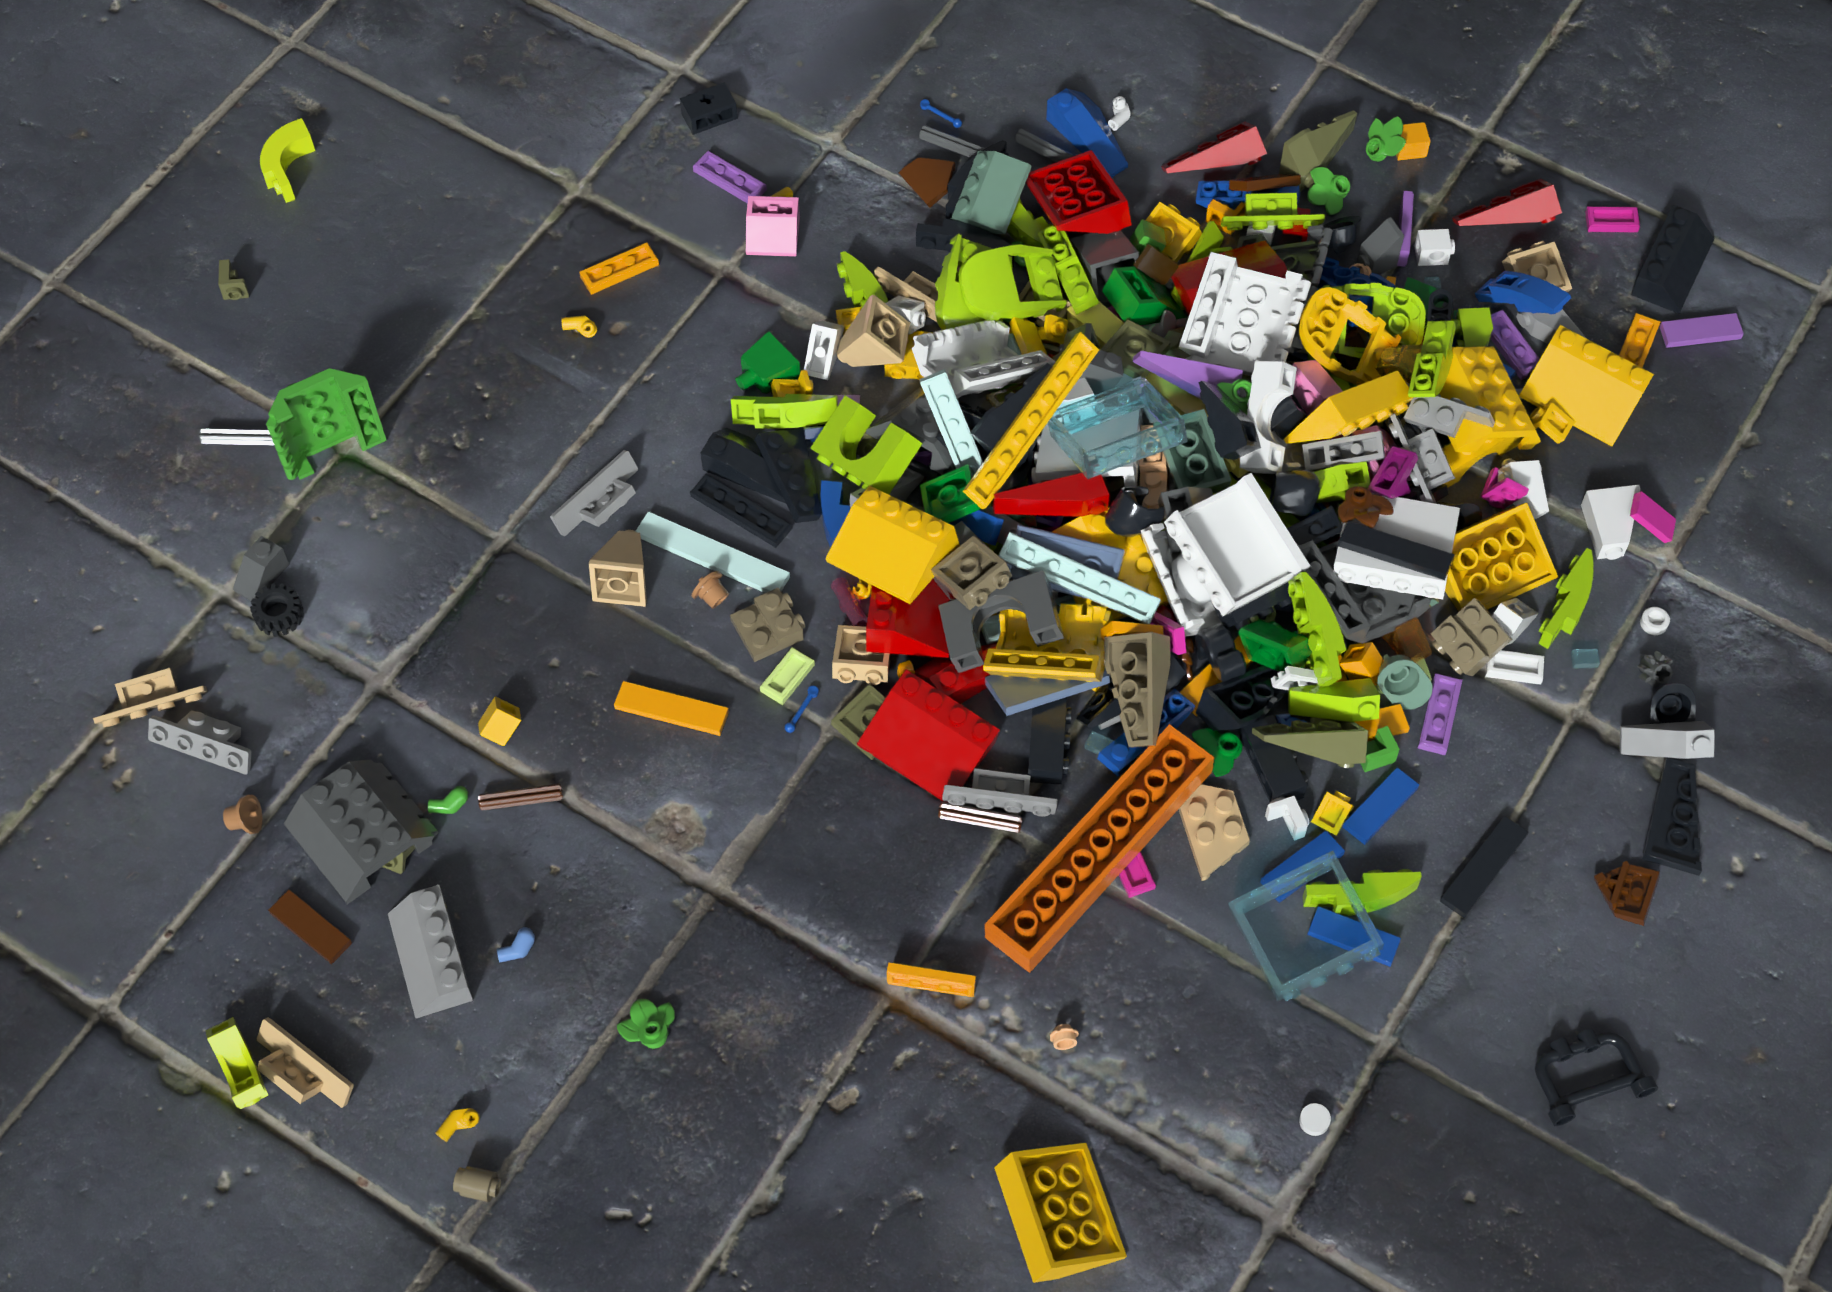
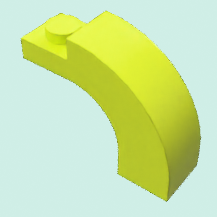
(280, 151)
(237, 1063)

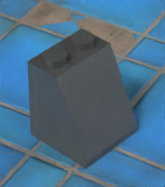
(1100, 255)
(1102, 372)

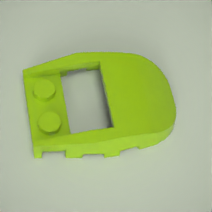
(991, 288)
(950, 306)
(1395, 306)

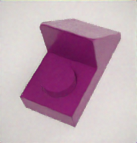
(1393, 473)

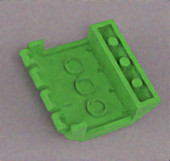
(320, 415)

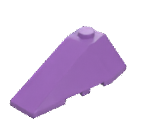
(1186, 372)

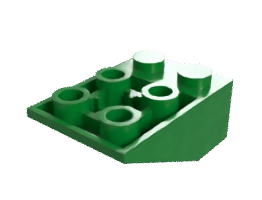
(1139, 297)

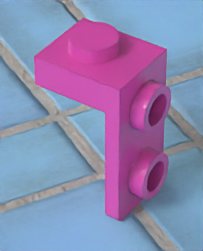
(1502, 493)

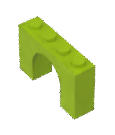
(882, 465)

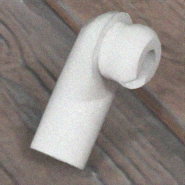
(1121, 113)

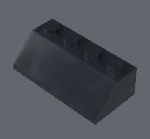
(1674, 260)

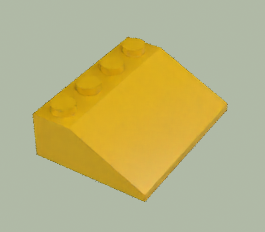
(1587, 384)
(1354, 409)
(891, 544)
(1498, 559)
(1059, 1211)

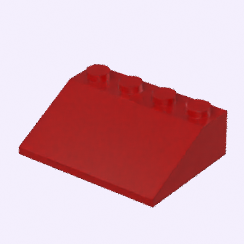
(1080, 195)
(1254, 257)
(905, 627)
(928, 736)

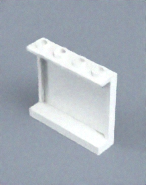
(1054, 463)
(1412, 520)
(1236, 545)

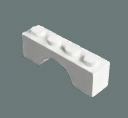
(1270, 385)

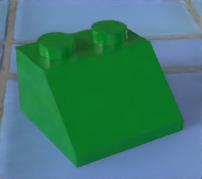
(1274, 646)

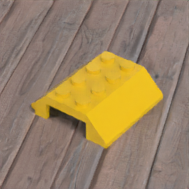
(1481, 380)
(1136, 567)
(1074, 657)

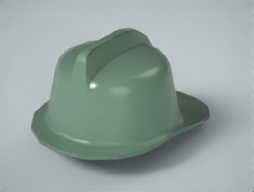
(1404, 682)

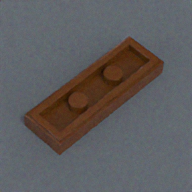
(1264, 182)
(310, 927)

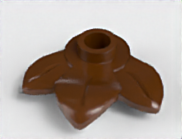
(1364, 506)
(1186, 657)

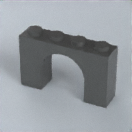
(1026, 594)

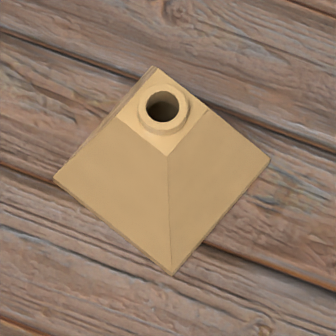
(874, 336)
(618, 571)

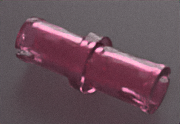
(849, 602)

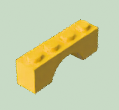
(1462, 461)

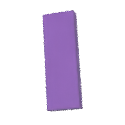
(728, 177)
(1405, 225)
(1701, 330)
(1513, 345)
(1440, 714)

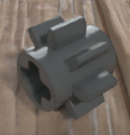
(1655, 669)

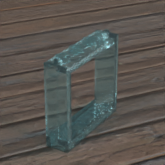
(1107, 407)
(1284, 884)

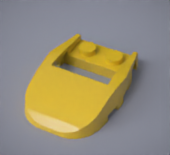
(1323, 324)

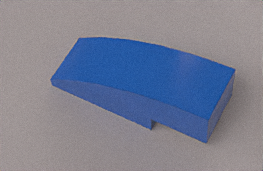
(832, 509)

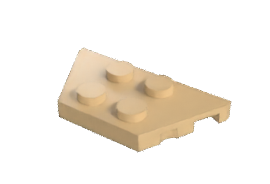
(1213, 827)

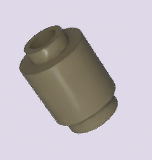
(476, 1183)

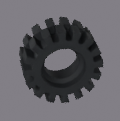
(270, 598)

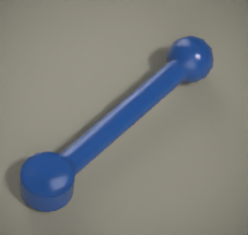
(925, 104)
(812, 693)

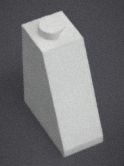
(1609, 519)

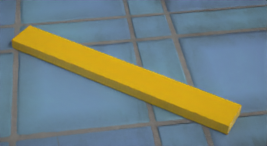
(1030, 420)

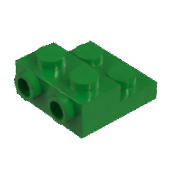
(945, 495)

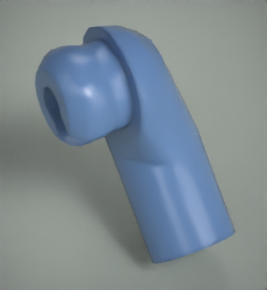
(520, 946)

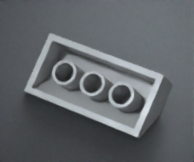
(429, 952)

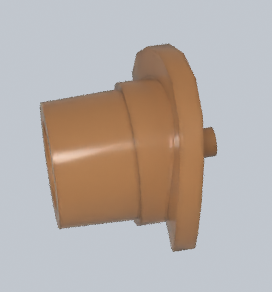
(711, 589)
(244, 815)

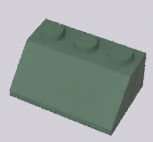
(991, 191)
(1197, 460)

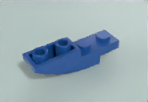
(1220, 192)
(1524, 291)
(1120, 756)

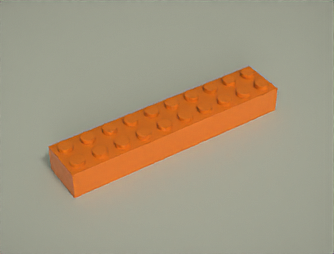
(1098, 848)

